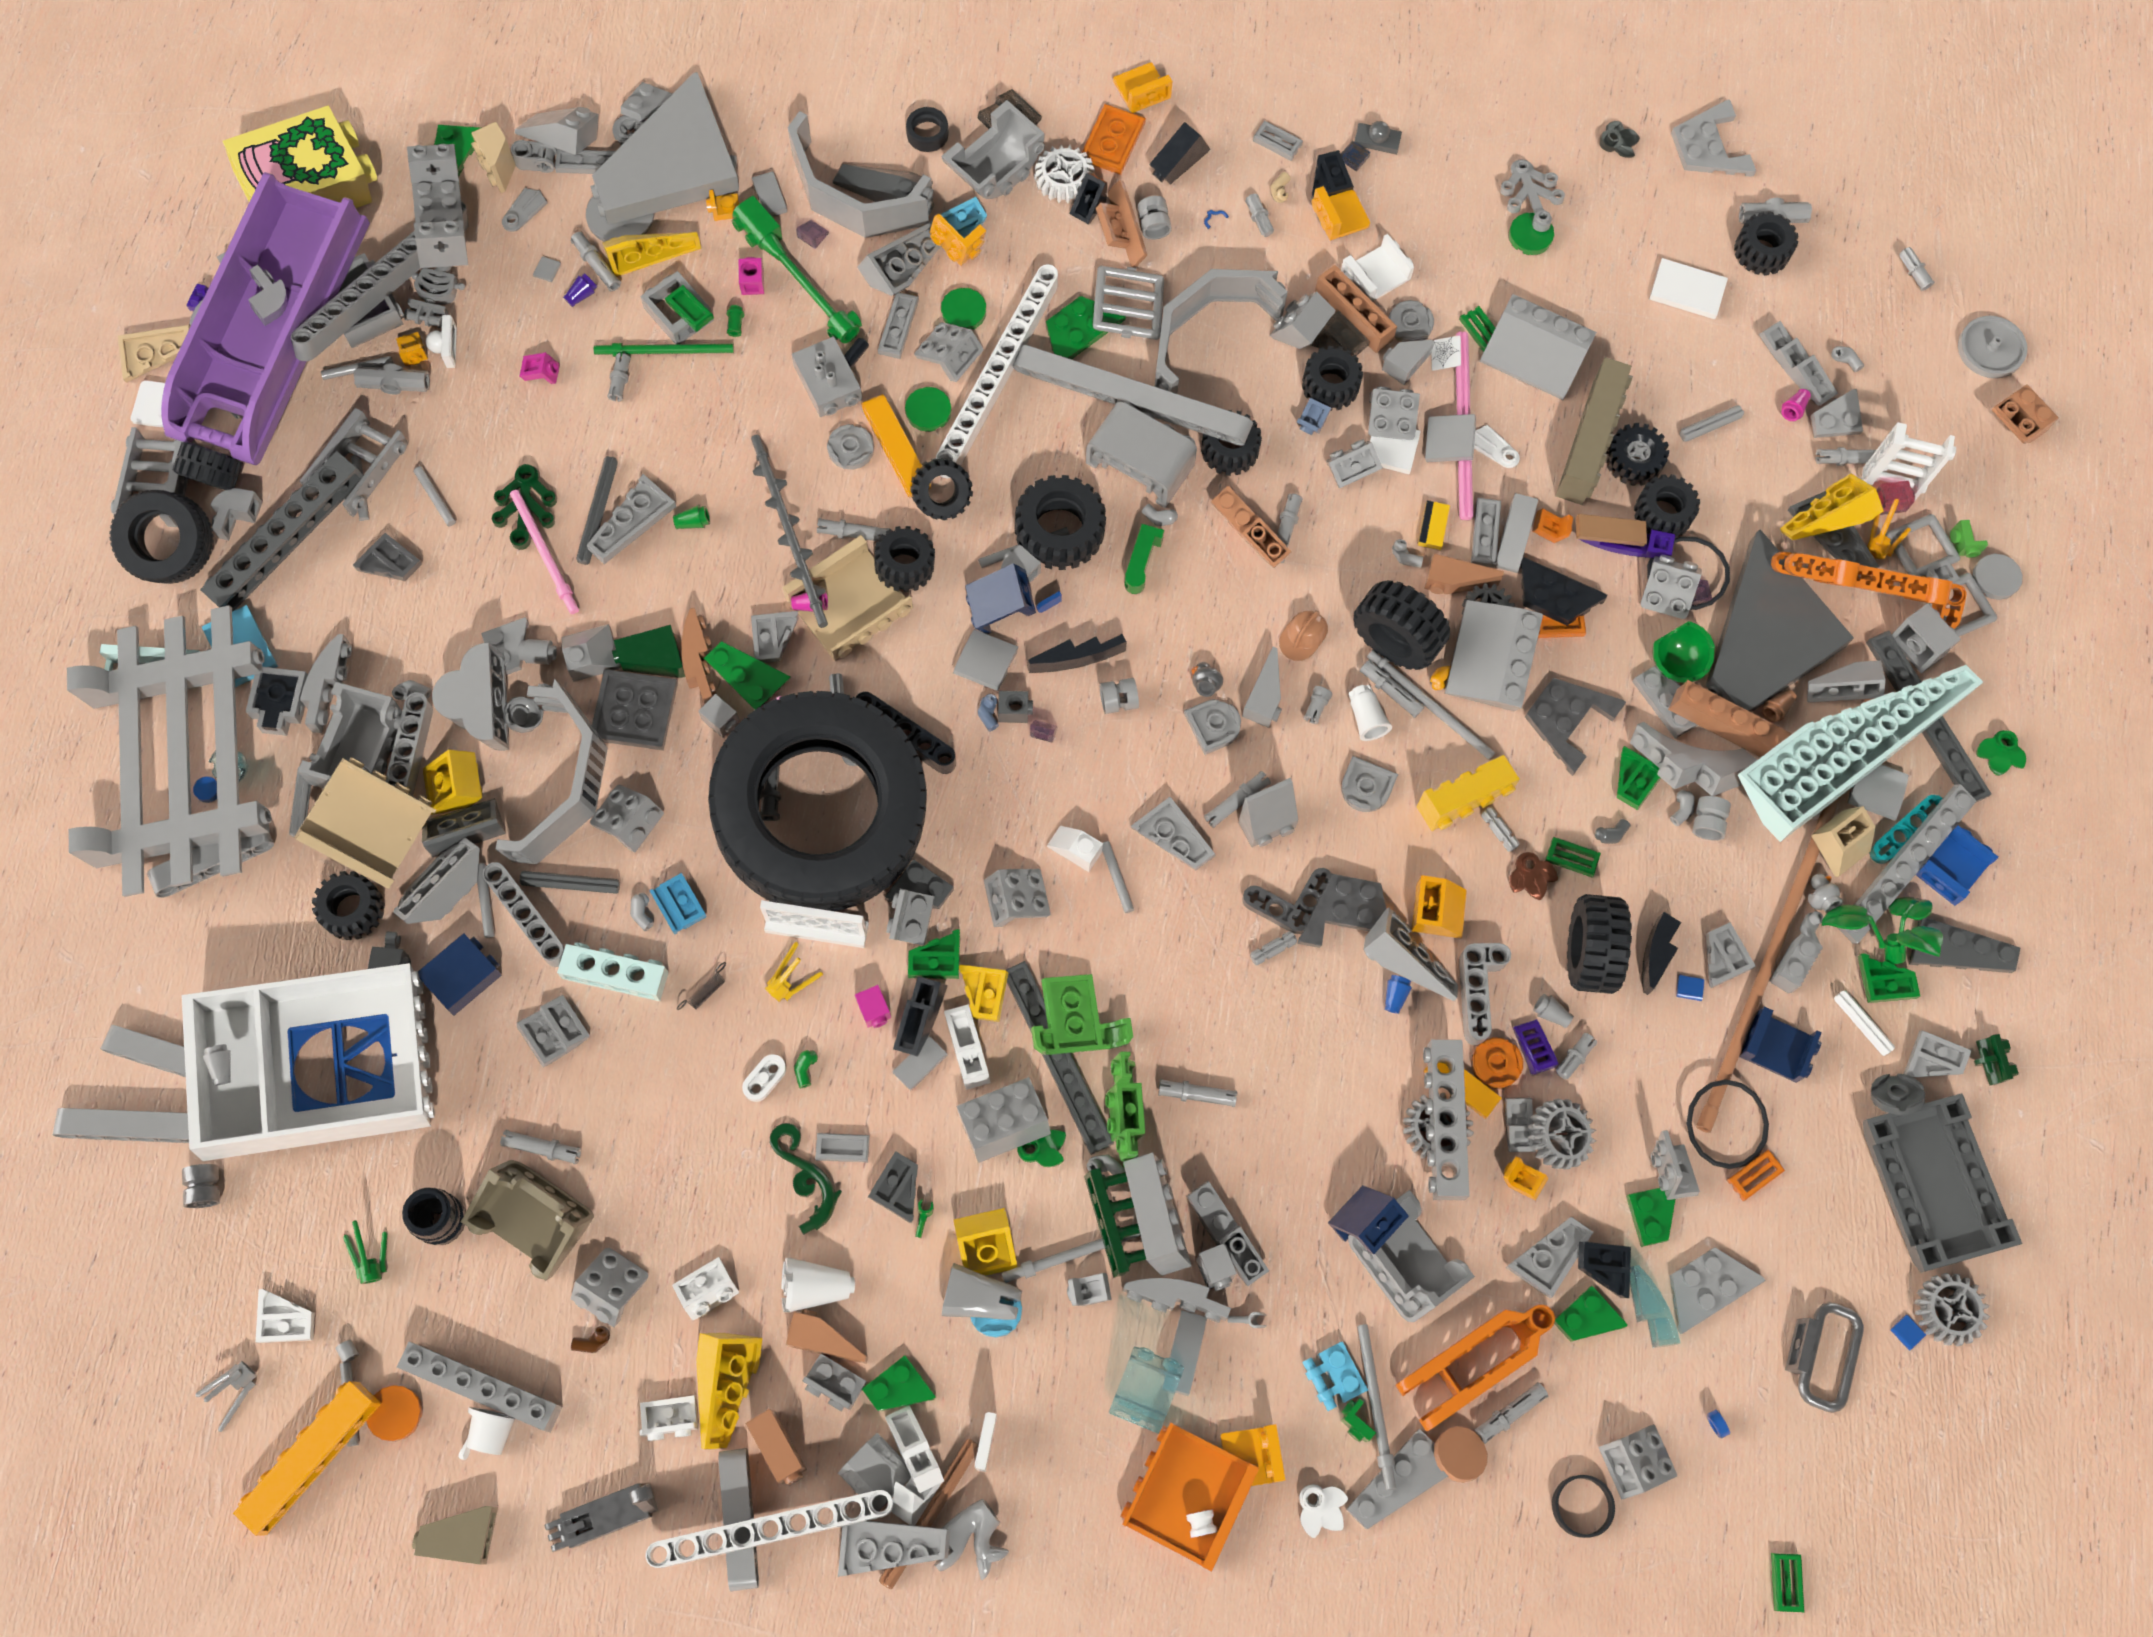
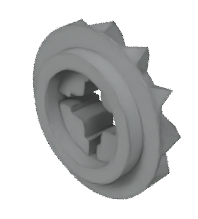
(622, 125)

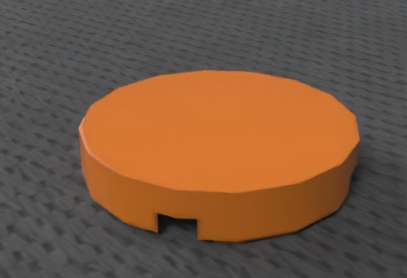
(1497, 1063)
(397, 1414)

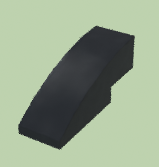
(1658, 951)
(919, 1016)

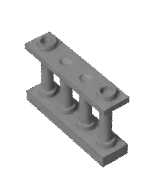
(344, 443)
(135, 444)

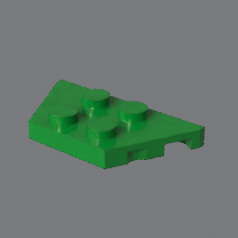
(1073, 330)

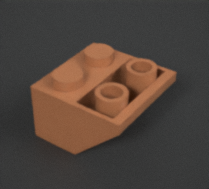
(2025, 414)

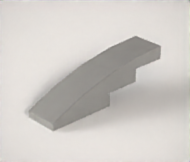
(1797, 364)

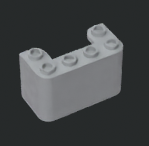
(1143, 450)
(360, 728)

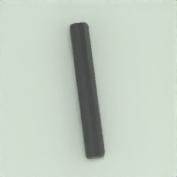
(569, 882)

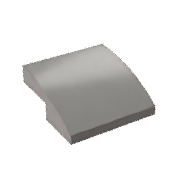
(985, 660)
(1880, 792)
(553, 1031)

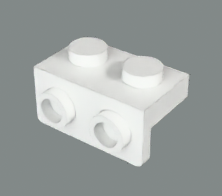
(669, 1416)

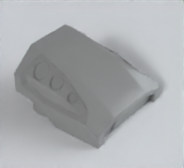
(875, 1468)

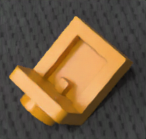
(1524, 1178)

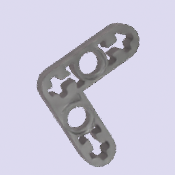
(1289, 910)

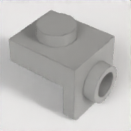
(1089, 1290)

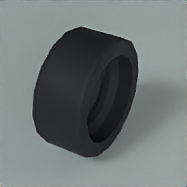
(922, 115)

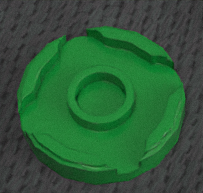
(1526, 238)
(964, 308)
(928, 409)

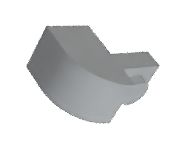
(272, 300)
(233, 506)

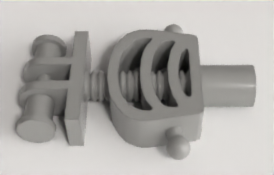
(440, 289)

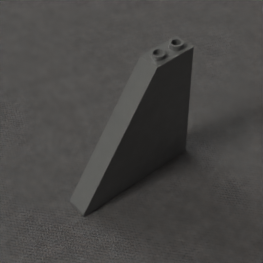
(1771, 632)

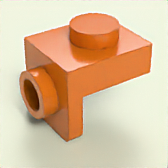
(1551, 526)

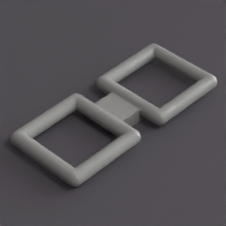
(1943, 569)

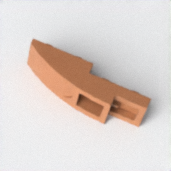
(1251, 527)
(694, 650)

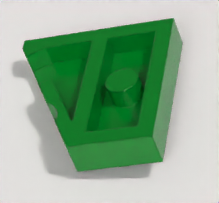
(1636, 778)
(936, 959)
(1651, 1216)
(1588, 1317)
(898, 1387)

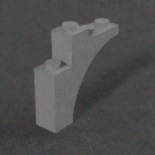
(1686, 764)

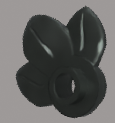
(1619, 139)

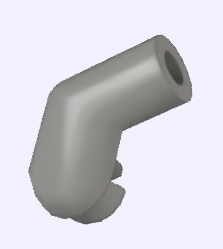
(1160, 518)
(1403, 556)
(1686, 809)
(1811, 924)

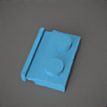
(678, 903)

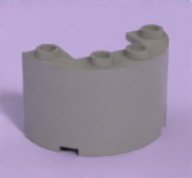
(1000, 155)
(380, 319)

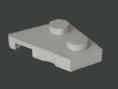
(1839, 417)
(772, 634)
(1726, 955)

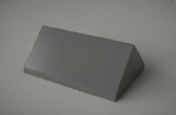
(473, 823)

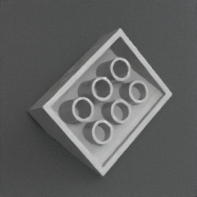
(1538, 346)
(1494, 654)

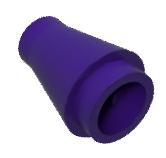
(580, 290)

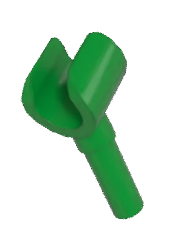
(923, 1218)

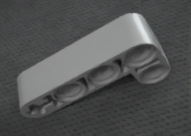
(1479, 994)

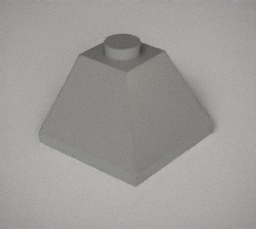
(589, 652)

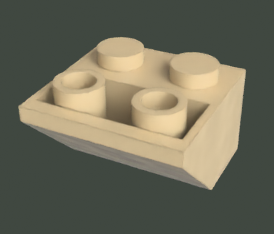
(494, 155)
(1845, 839)

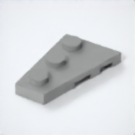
(1175, 834)

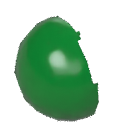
(1684, 653)

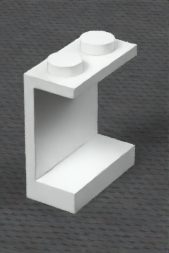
(1379, 270)

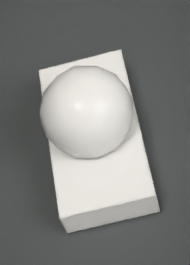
(444, 341)

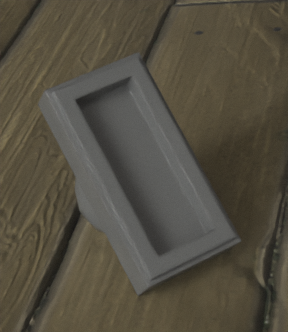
(1378, 137)

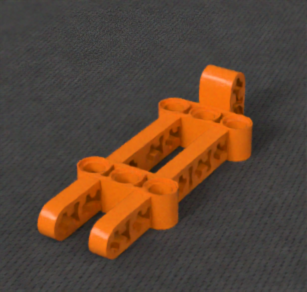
(1858, 576)

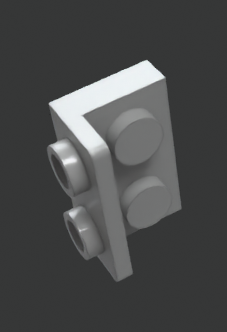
(1354, 463)
(834, 1382)

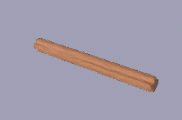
(951, 1479)

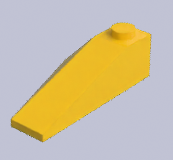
(640, 251)
(723, 1375)

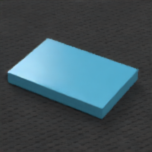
(246, 630)

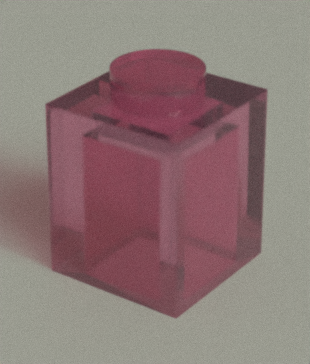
(1896, 490)

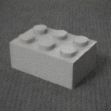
(1003, 1119)

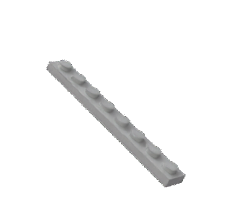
(1912, 857)

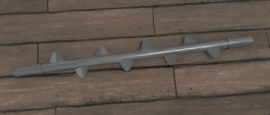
(789, 538)

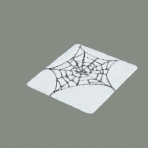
(1446, 353)

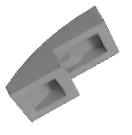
(1517, 1120)

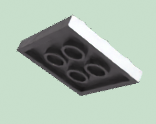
(634, 709)

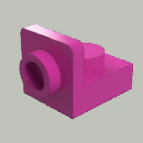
(538, 367)

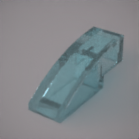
(1652, 1307)

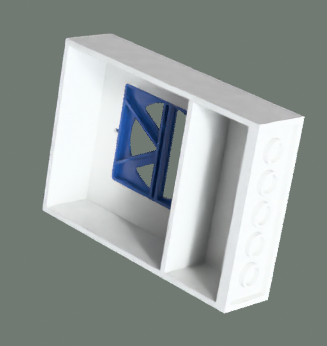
(265, 1032)

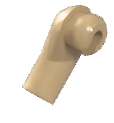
(1277, 187)

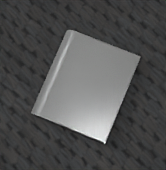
(546, 269)

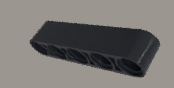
(917, 736)

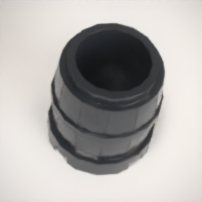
(419, 1214)

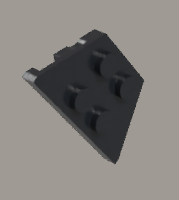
(1556, 594)

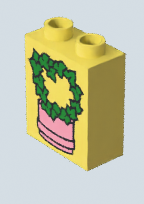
(305, 154)

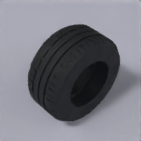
(129, 531)

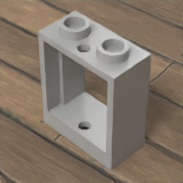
(680, 330)

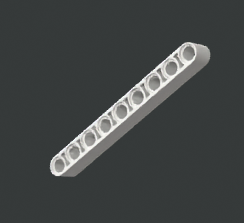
(756, 1528)

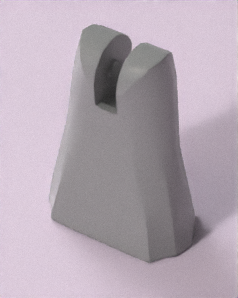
(978, 1296)

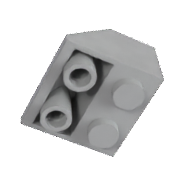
(1303, 320)

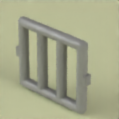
(1124, 330)

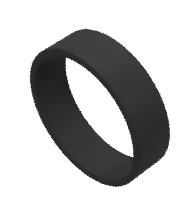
(1611, 1506)

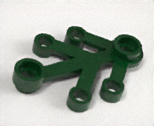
(525, 491)

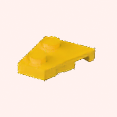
(985, 991)

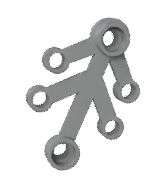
(1523, 171)

